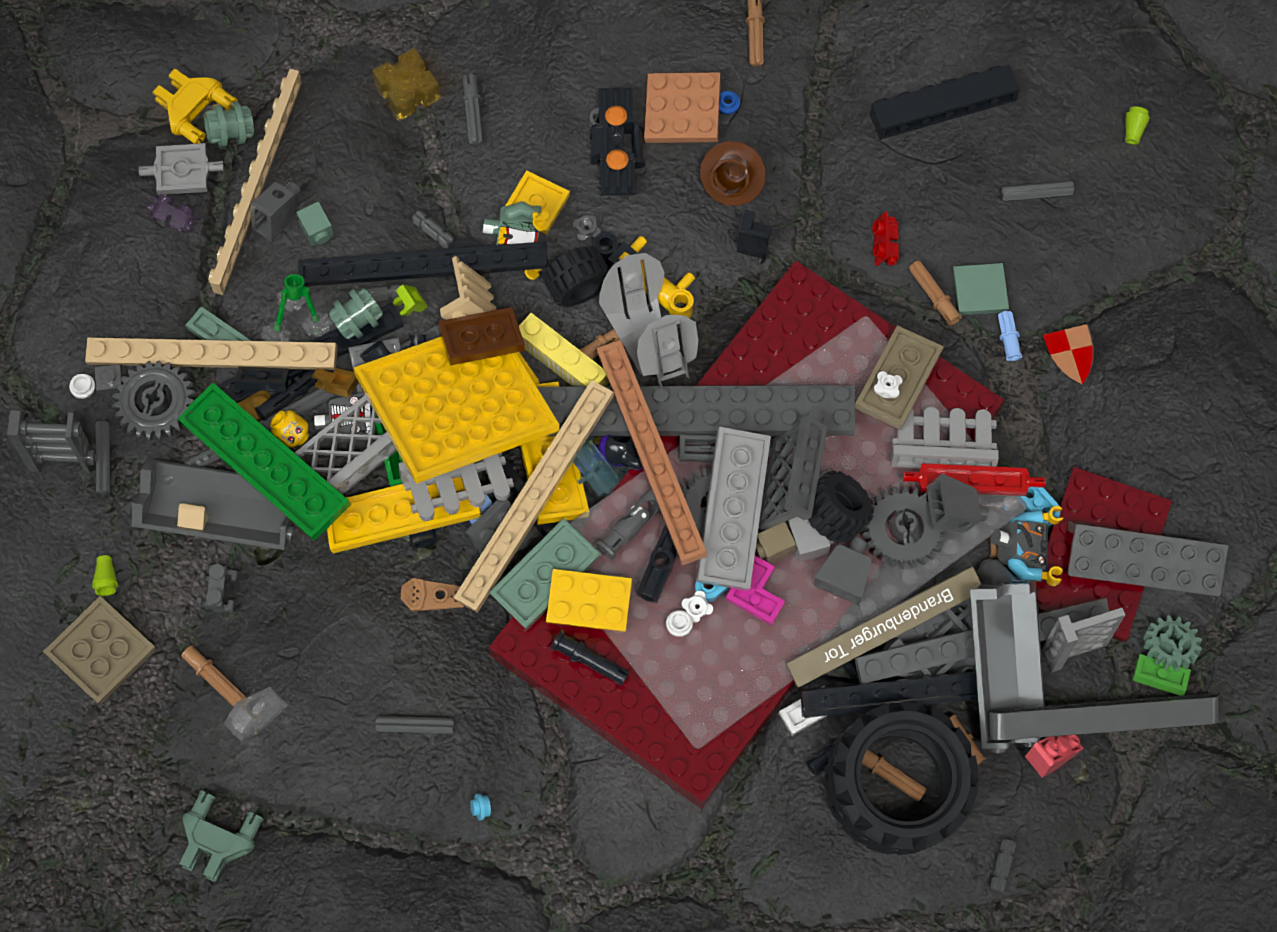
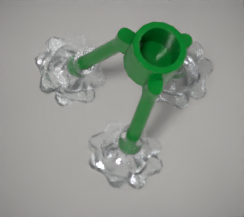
(293, 297)

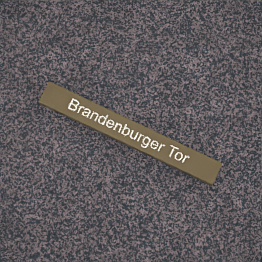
(882, 627)

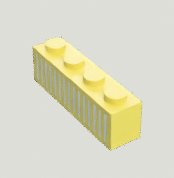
(560, 354)

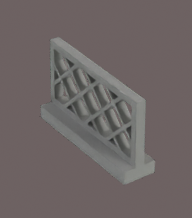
(363, 462)
(1083, 636)

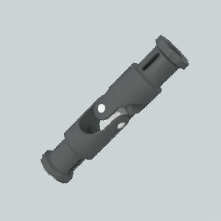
(628, 526)

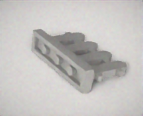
(931, 450)
(448, 497)

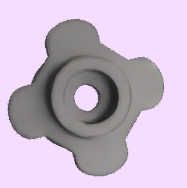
(581, 223)

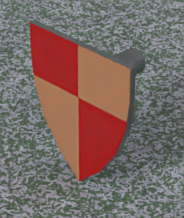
(1072, 351)

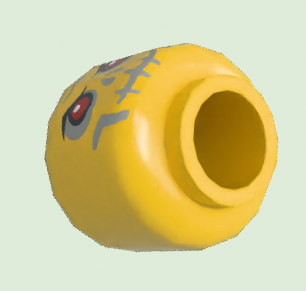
(289, 428)

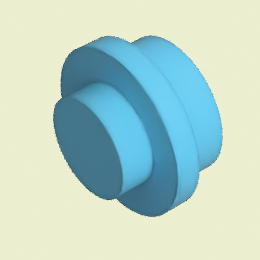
(480, 806)

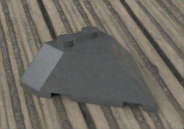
(950, 621)

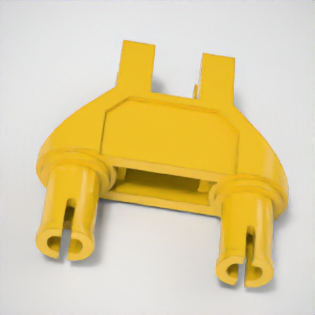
(189, 102)

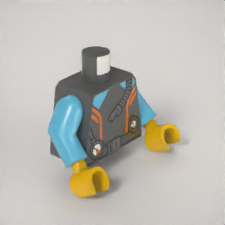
(1024, 546)

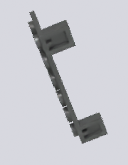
(1147, 559)

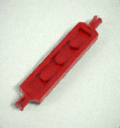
(983, 478)

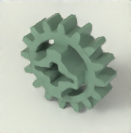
(1171, 643)

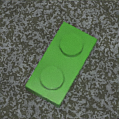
(1155, 676)

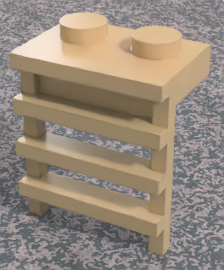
(473, 293)

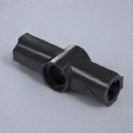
(655, 576)

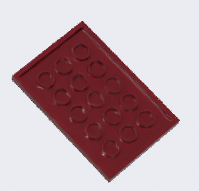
(1107, 505)

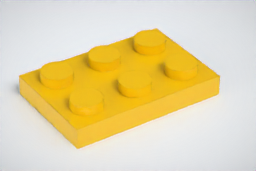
(589, 600)

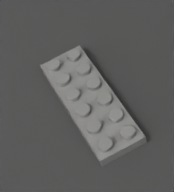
(733, 508)

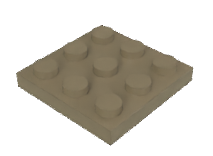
(99, 650)

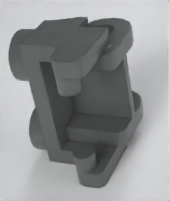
(216, 588)

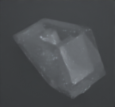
(254, 713)

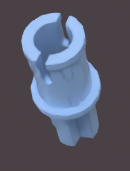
(1009, 336)

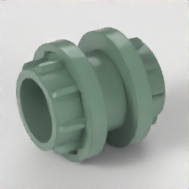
(228, 124)
(355, 313)

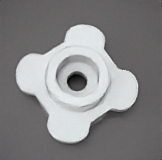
(887, 391)
(698, 598)

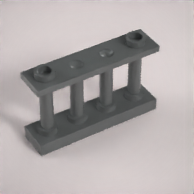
(50, 442)

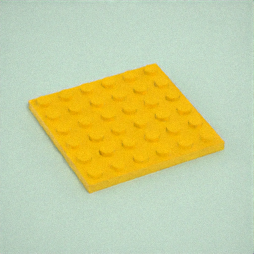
(456, 412)

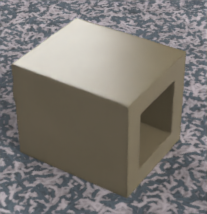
(775, 543)

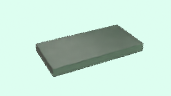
(527, 586)

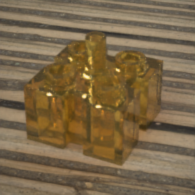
(406, 84)

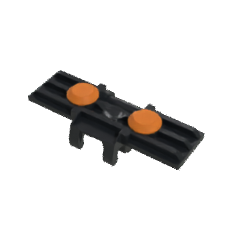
(607, 138)

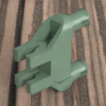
(213, 840)

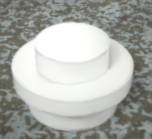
(82, 386)
(679, 623)

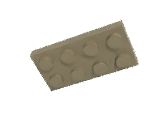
(911, 359)

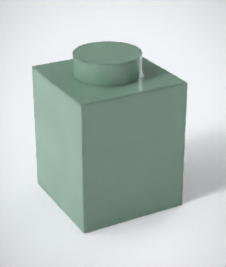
(315, 224)

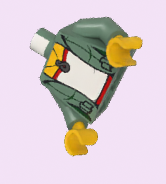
(518, 225)

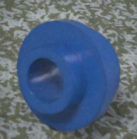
(728, 109)

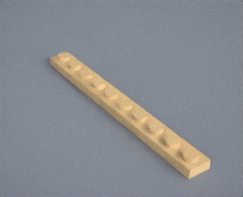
(252, 189)
(211, 353)
(534, 496)

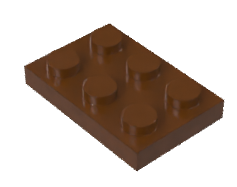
(481, 336)

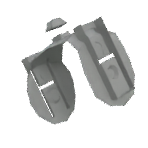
(646, 335)

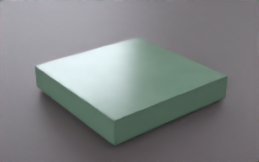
(980, 289)

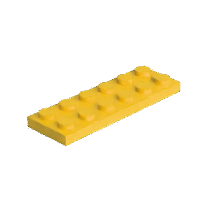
(569, 497)
(388, 515)

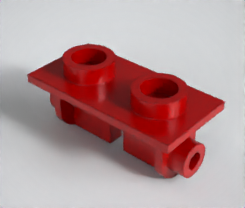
(884, 230)

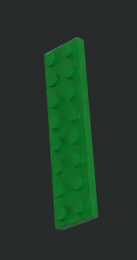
(264, 462)

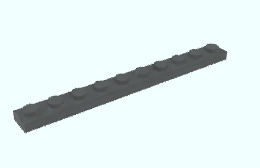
(956, 645)

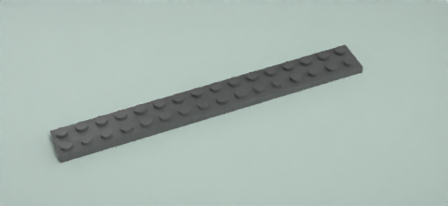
(706, 408)

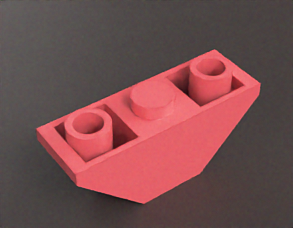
(1053, 752)

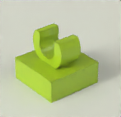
(411, 298)

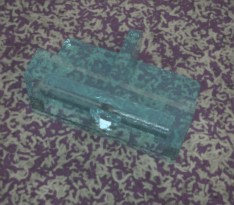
(595, 469)

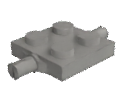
(181, 169)

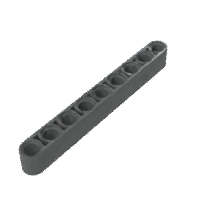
(1103, 716)

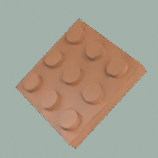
(682, 107)

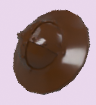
(733, 173)

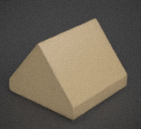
(192, 516)

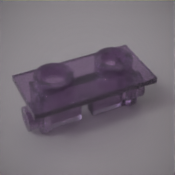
(181, 216)

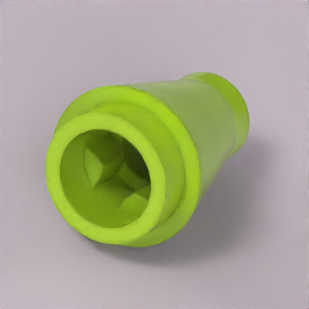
(1136, 122)
(104, 577)

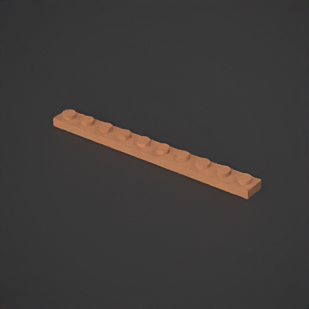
(652, 453)

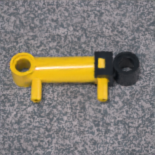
(669, 293)

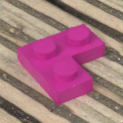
(757, 600)

